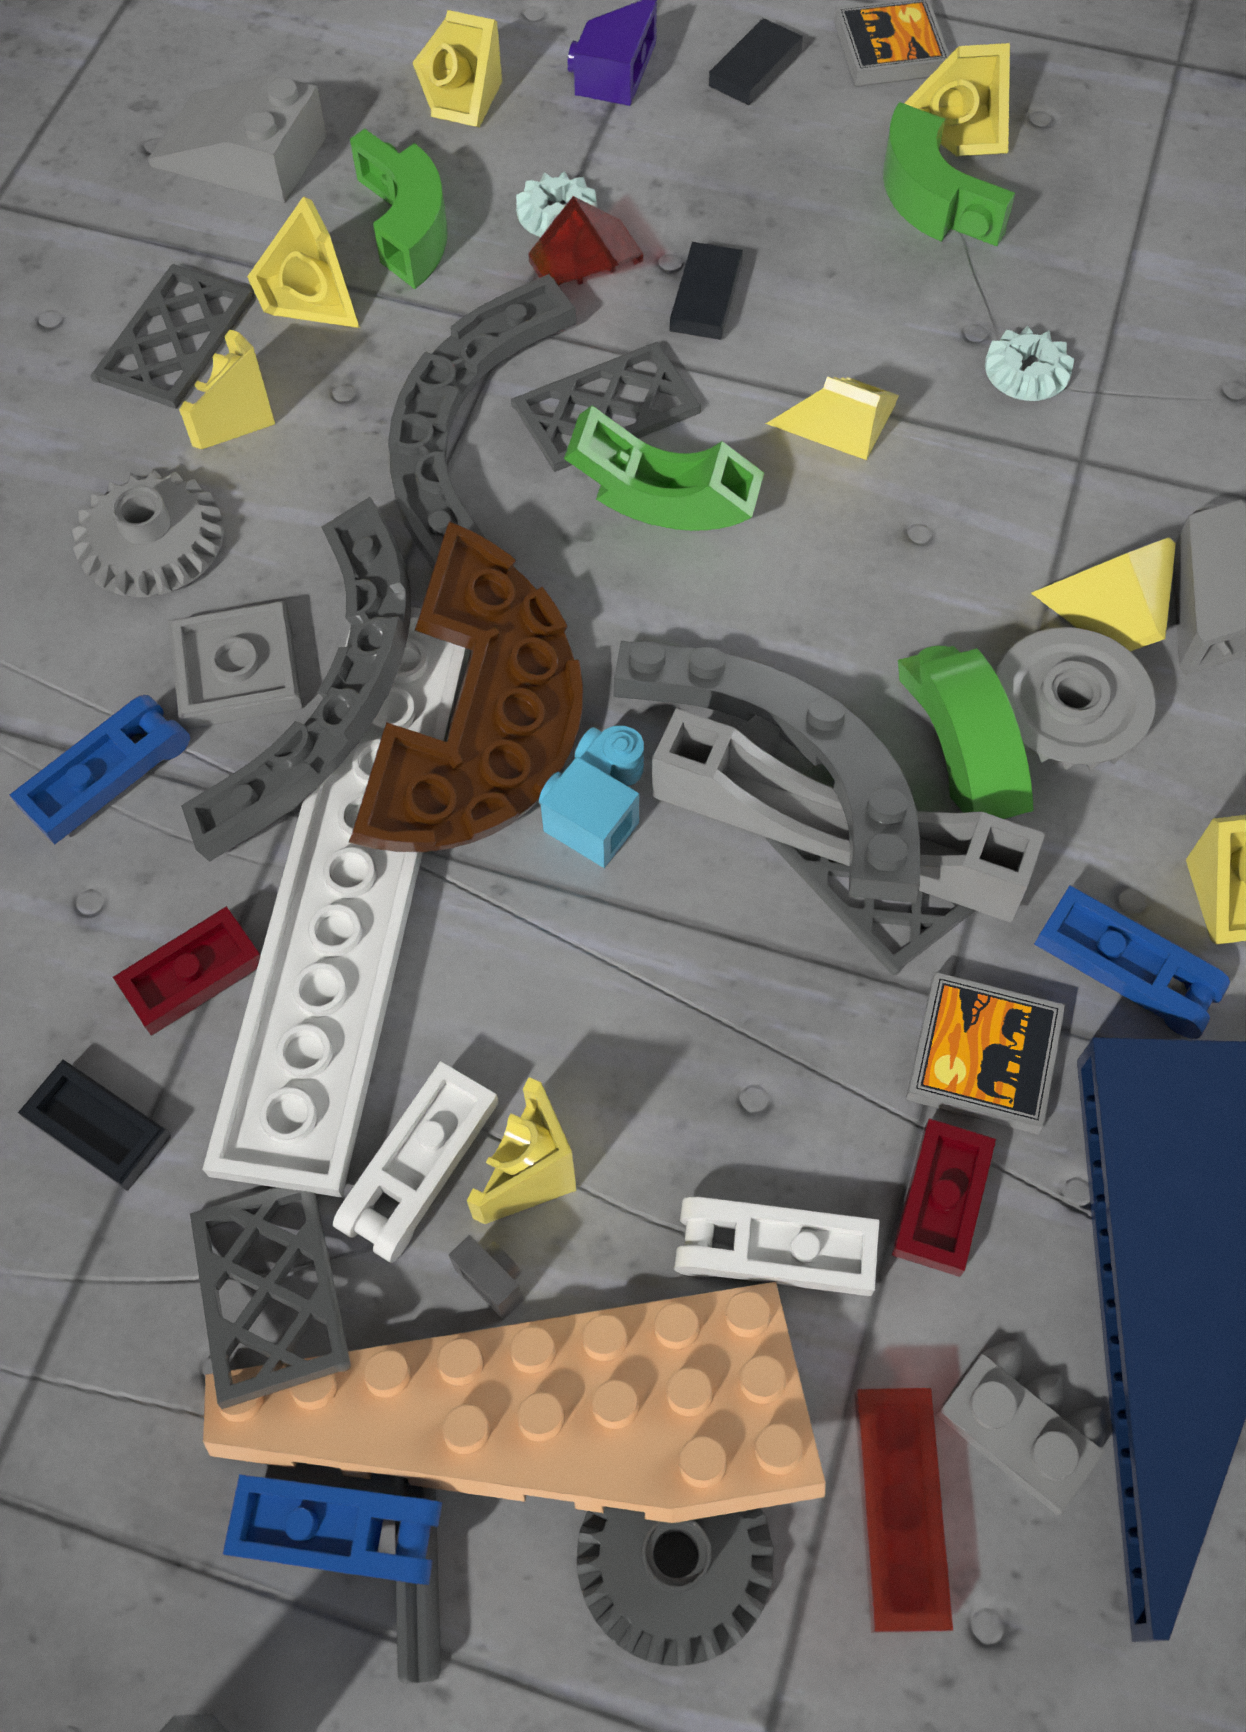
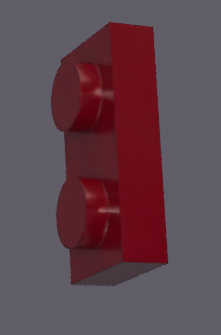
(188, 970)
(944, 1197)

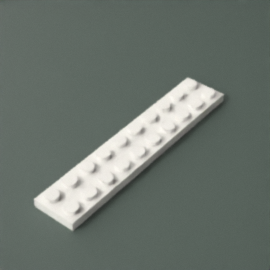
(328, 963)

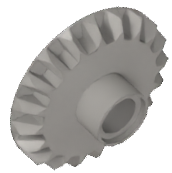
(148, 535)
(1089, 672)

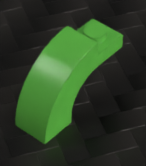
(933, 192)
(414, 229)
(662, 486)
(974, 728)

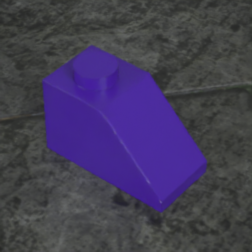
(614, 53)

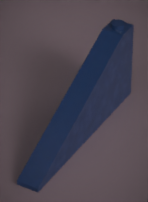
(1172, 1293)

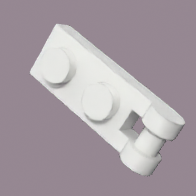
(416, 1160)
(779, 1246)

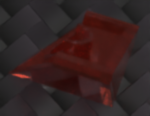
(582, 243)

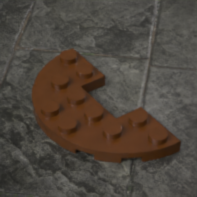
(510, 718)

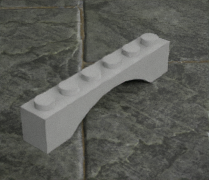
(727, 777)

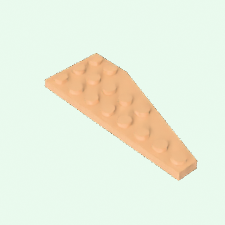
(623, 1407)

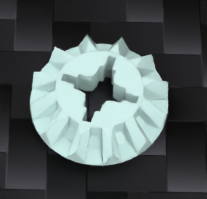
(533, 205)
(1040, 379)

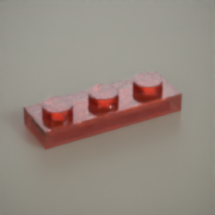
(902, 1511)

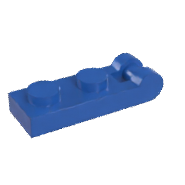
(99, 767)
(1133, 961)
(330, 1528)

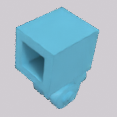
(591, 800)

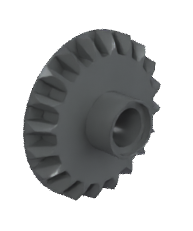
(675, 1617)

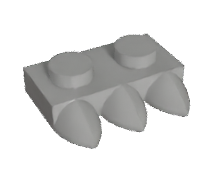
(1023, 1426)

